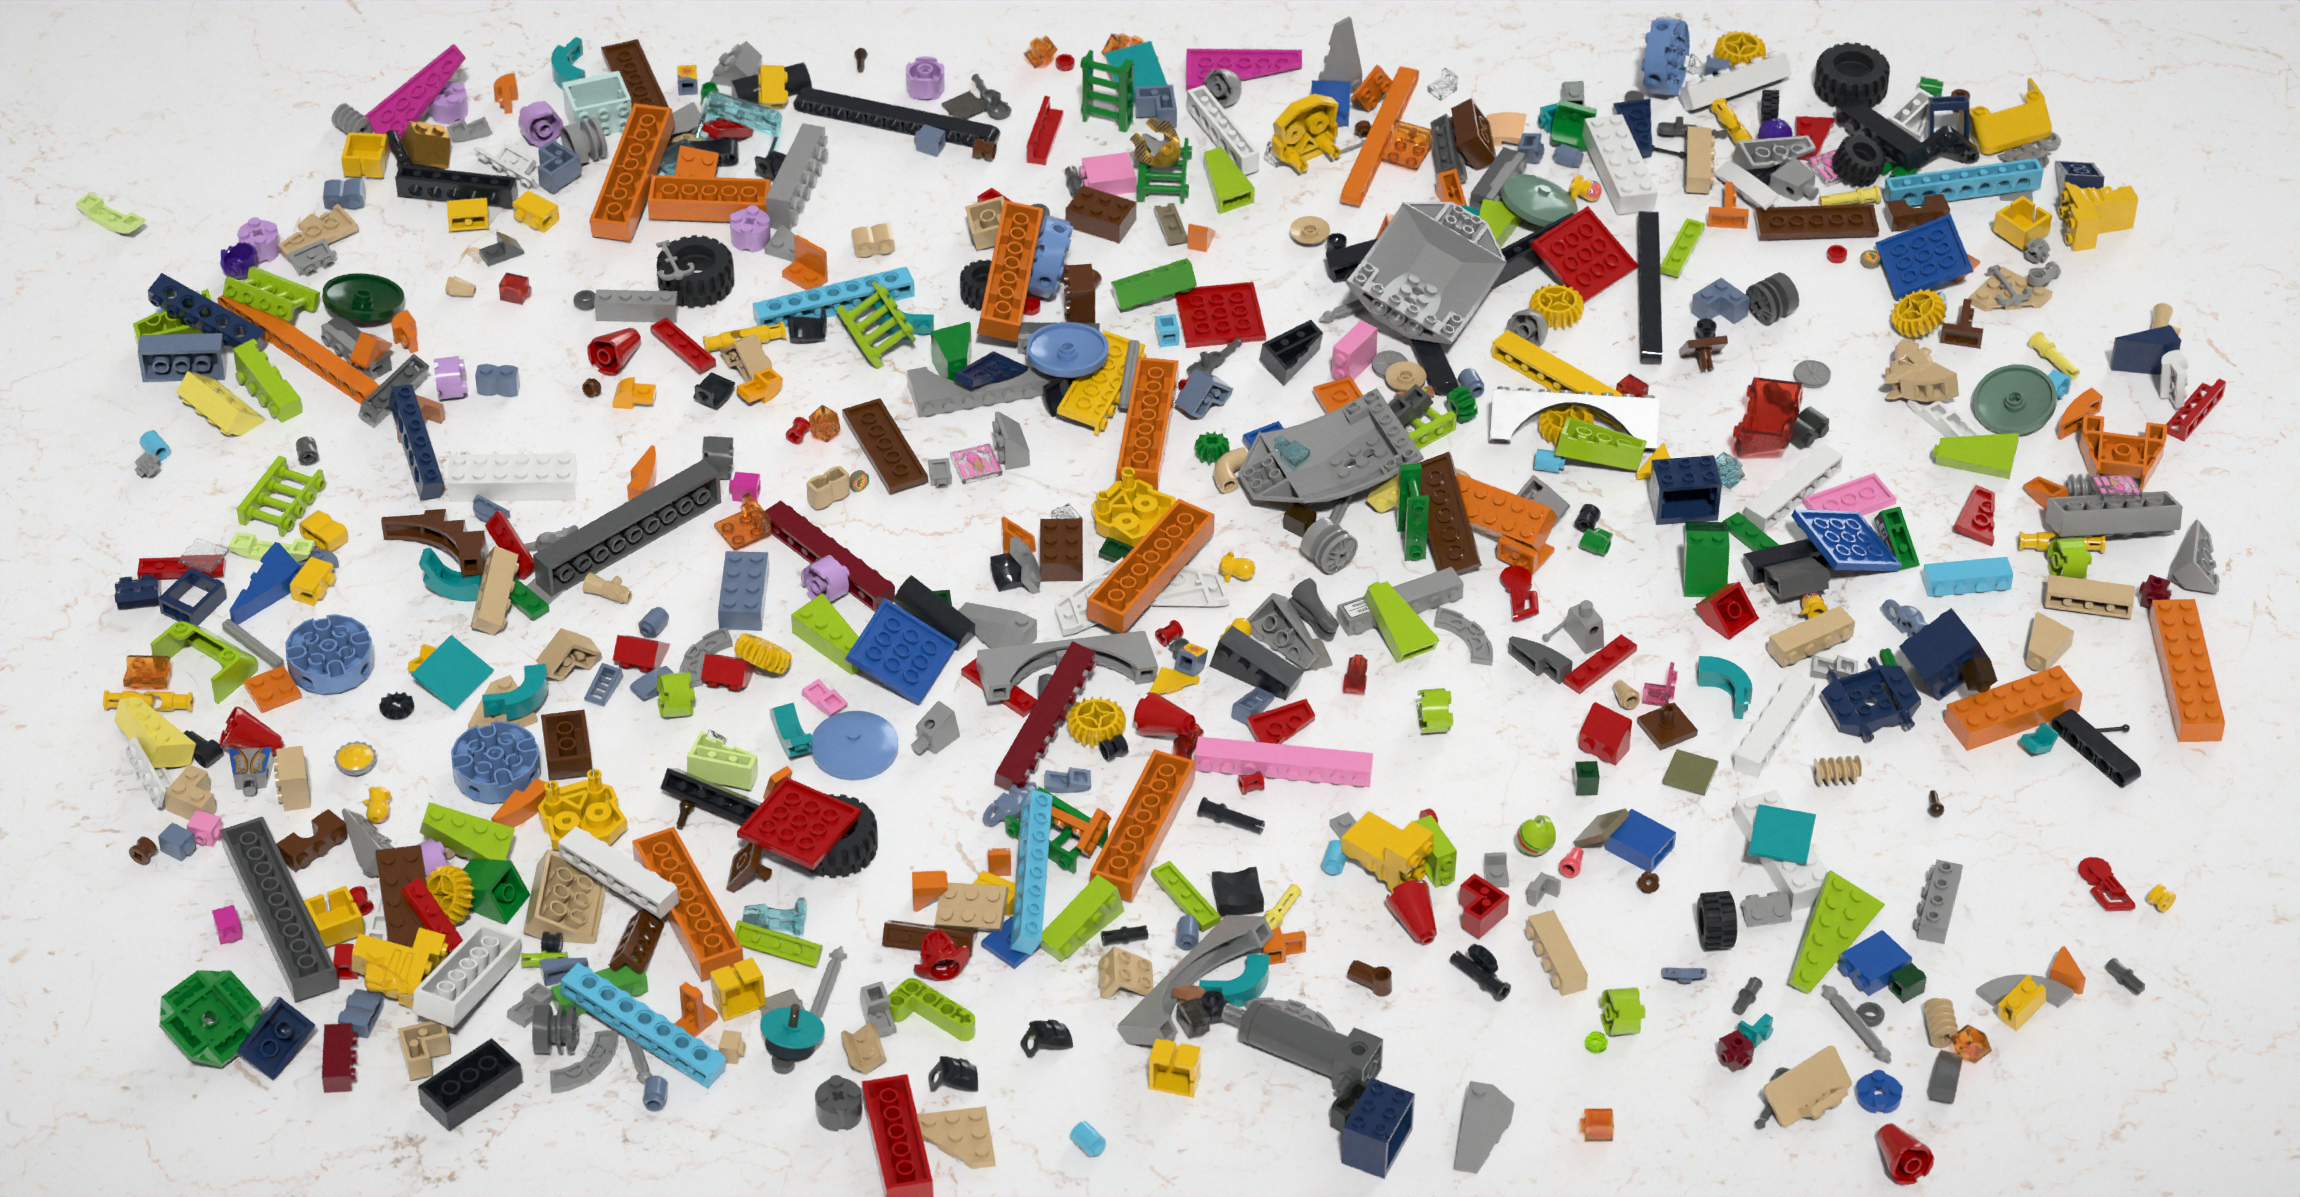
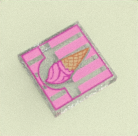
(1823, 168)
(976, 463)
(2115, 488)

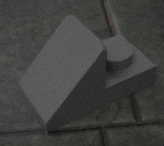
(503, 250)

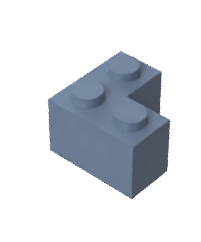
(1156, 102)
(557, 166)
(1720, 299)
(1201, 392)

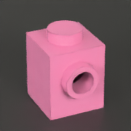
(205, 828)

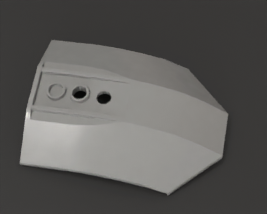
(1441, 255)
(1334, 440)

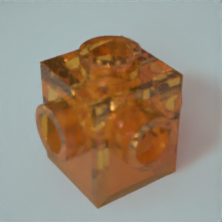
(1044, 51)
(824, 423)

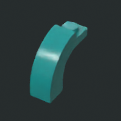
(562, 61)
(921, 323)
(447, 581)
(1729, 677)
(522, 699)
(789, 730)
(1247, 985)

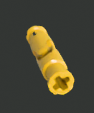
(1730, 121)
(763, 332)
(2041, 539)
(170, 700)

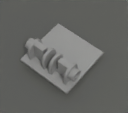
(2027, 151)

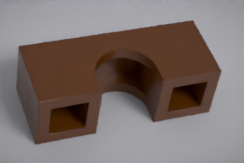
(1904, 217)
(327, 831)

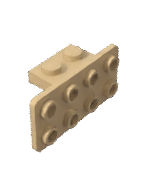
(1809, 1087)

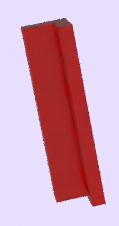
(1044, 133)
(2199, 412)

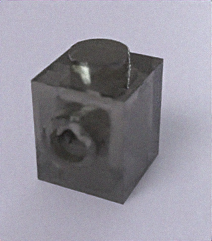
(1193, 1018)

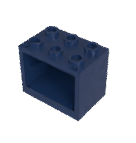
(1685, 489)
(1941, 651)
(1378, 1128)

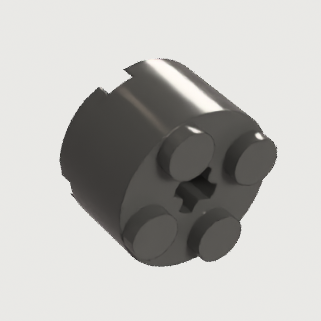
(717, 454)
(838, 1104)

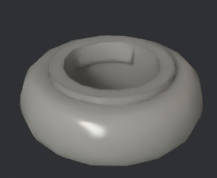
(2050, 143)

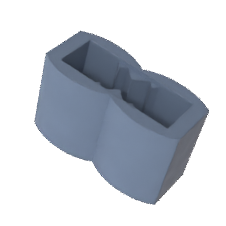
(345, 193)
(497, 380)
(362, 1011)

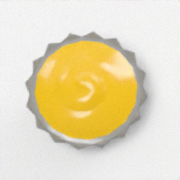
(355, 758)

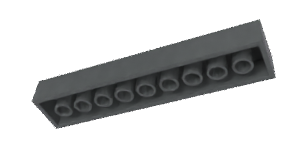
(627, 528)
(279, 909)

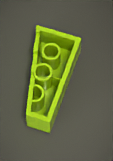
(165, 324)
(265, 382)
(1599, 445)
(825, 631)
(467, 833)
(1082, 918)

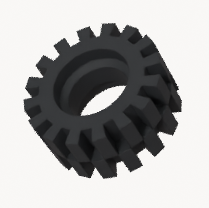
(1769, 105)

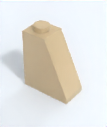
(2047, 642)

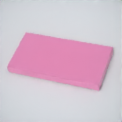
(1861, 495)

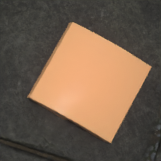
(1507, 127)

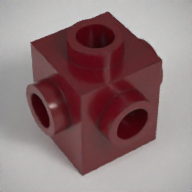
(2154, 589)
(1735, 1050)

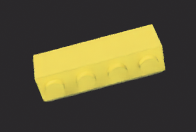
(218, 404)

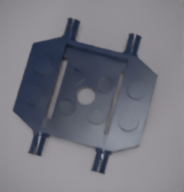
(1848, 698)

